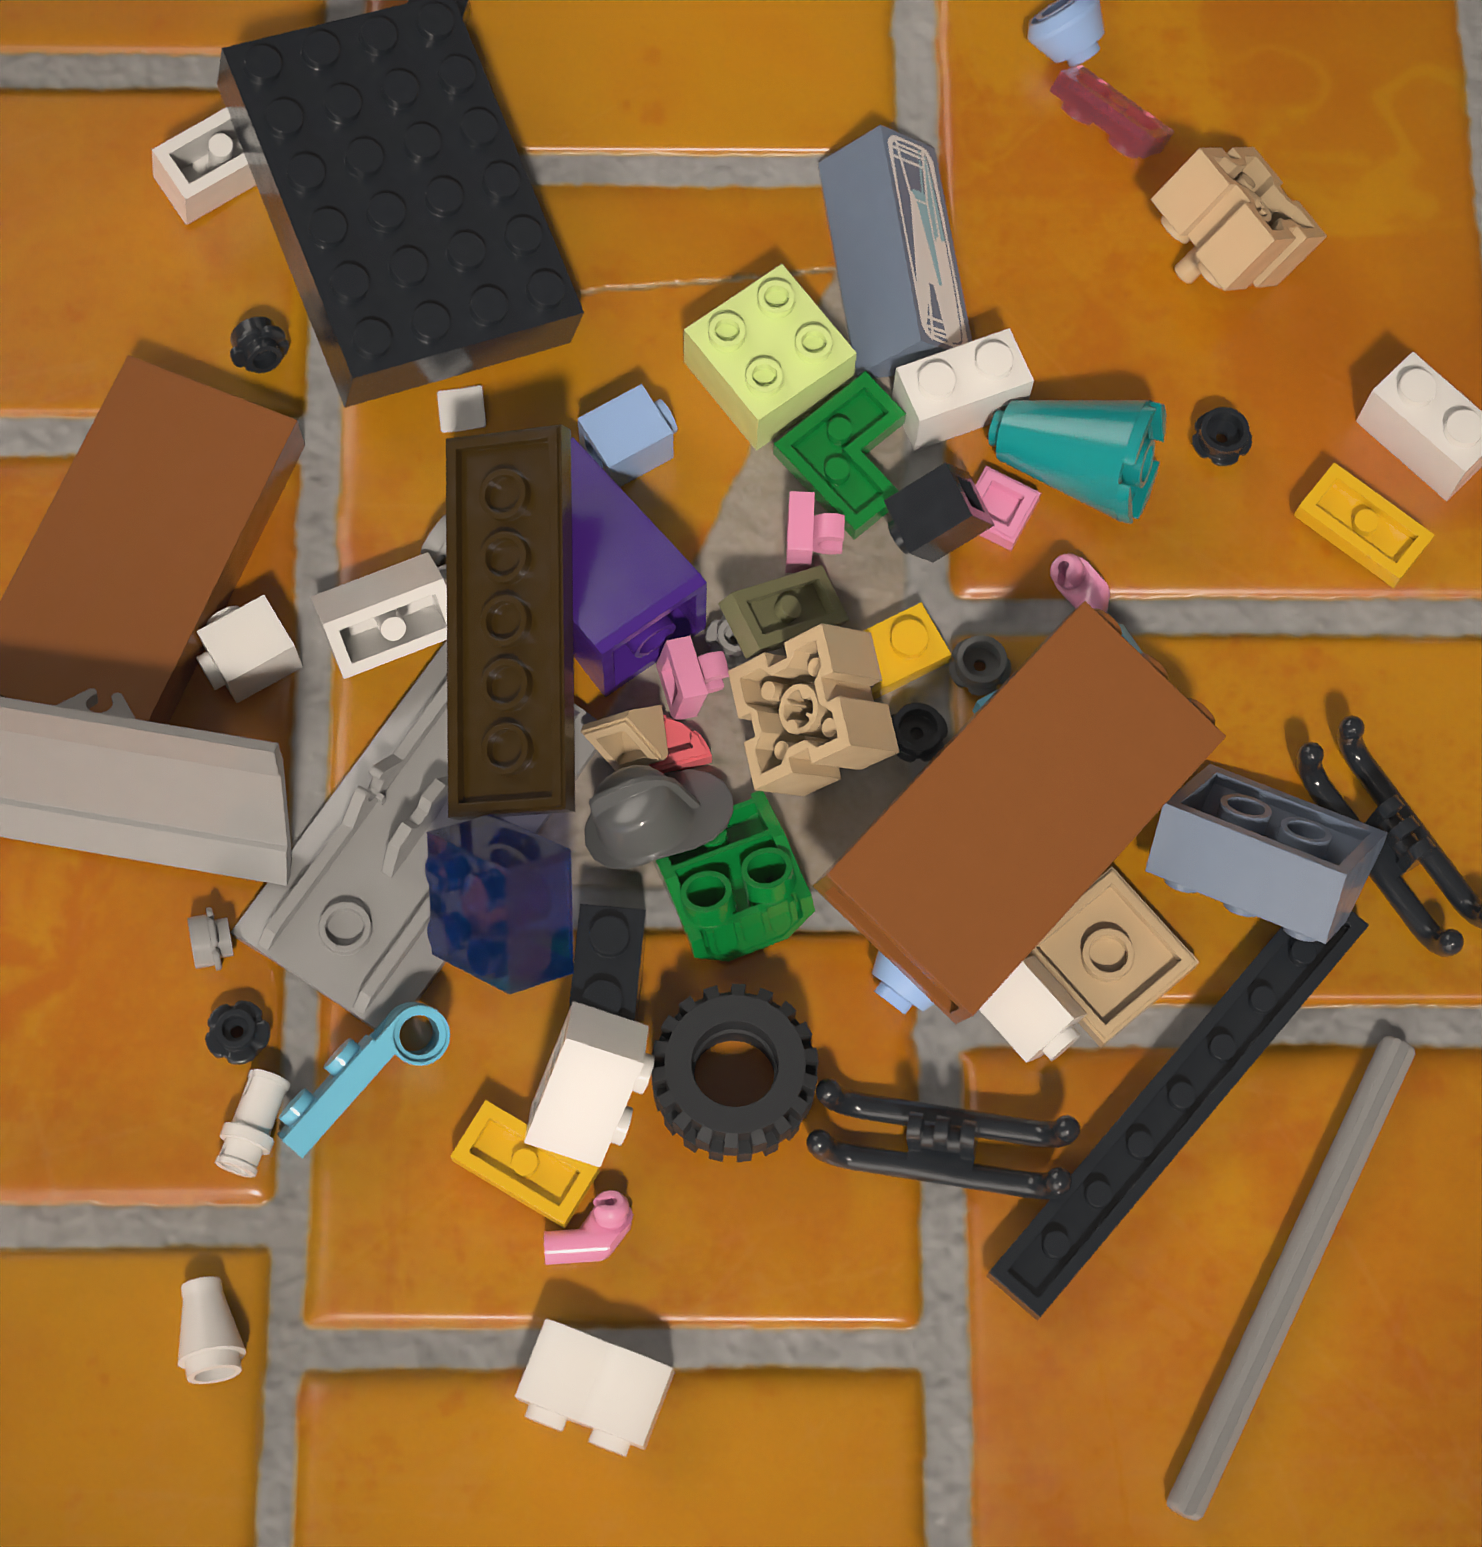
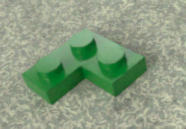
(831, 450)

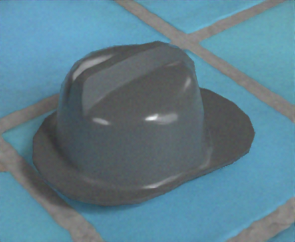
(654, 815)

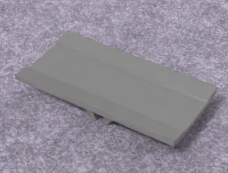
(142, 789)
(357, 876)

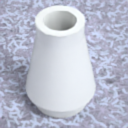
(208, 1334)

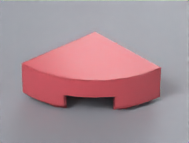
(685, 748)

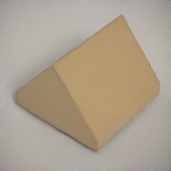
(629, 737)

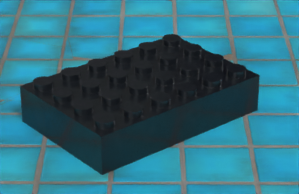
(398, 198)

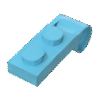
(353, 1069)

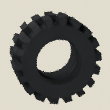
(743, 1019)

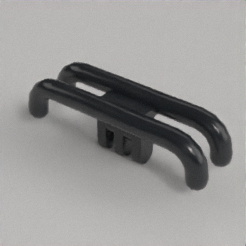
(1406, 841)
(942, 1143)

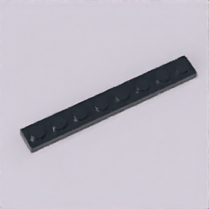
(1166, 1116)

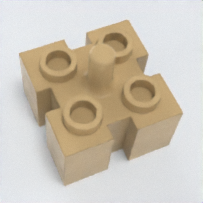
(1236, 219)
(813, 710)

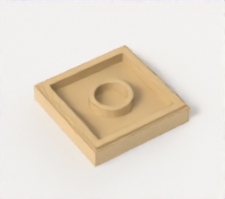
(1113, 956)

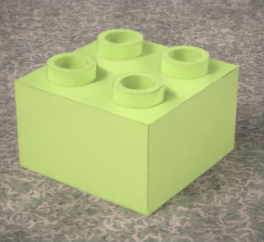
(769, 356)

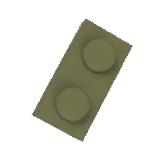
(782, 609)

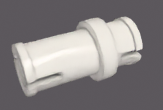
(251, 1126)

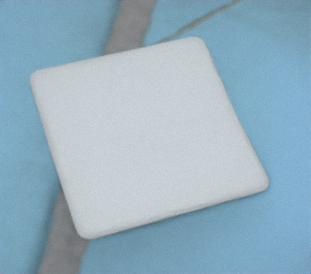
(461, 409)

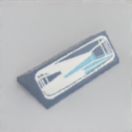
(893, 251)

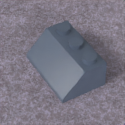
(1264, 853)

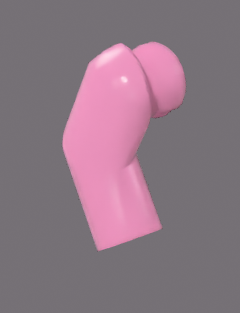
(1080, 582)
(596, 1236)

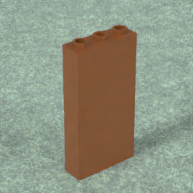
(143, 543)
(1020, 812)

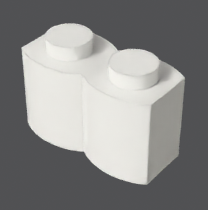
(593, 1386)

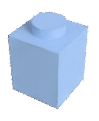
(628, 435)

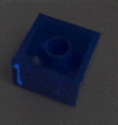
(500, 903)

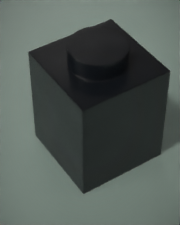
(937, 513)

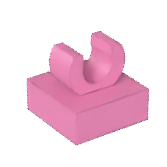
(810, 533)
(688, 677)

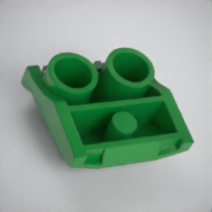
(739, 887)

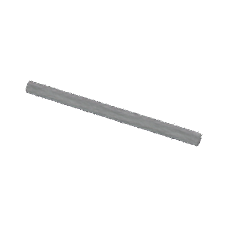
(1290, 1279)

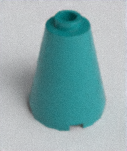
(1085, 449)

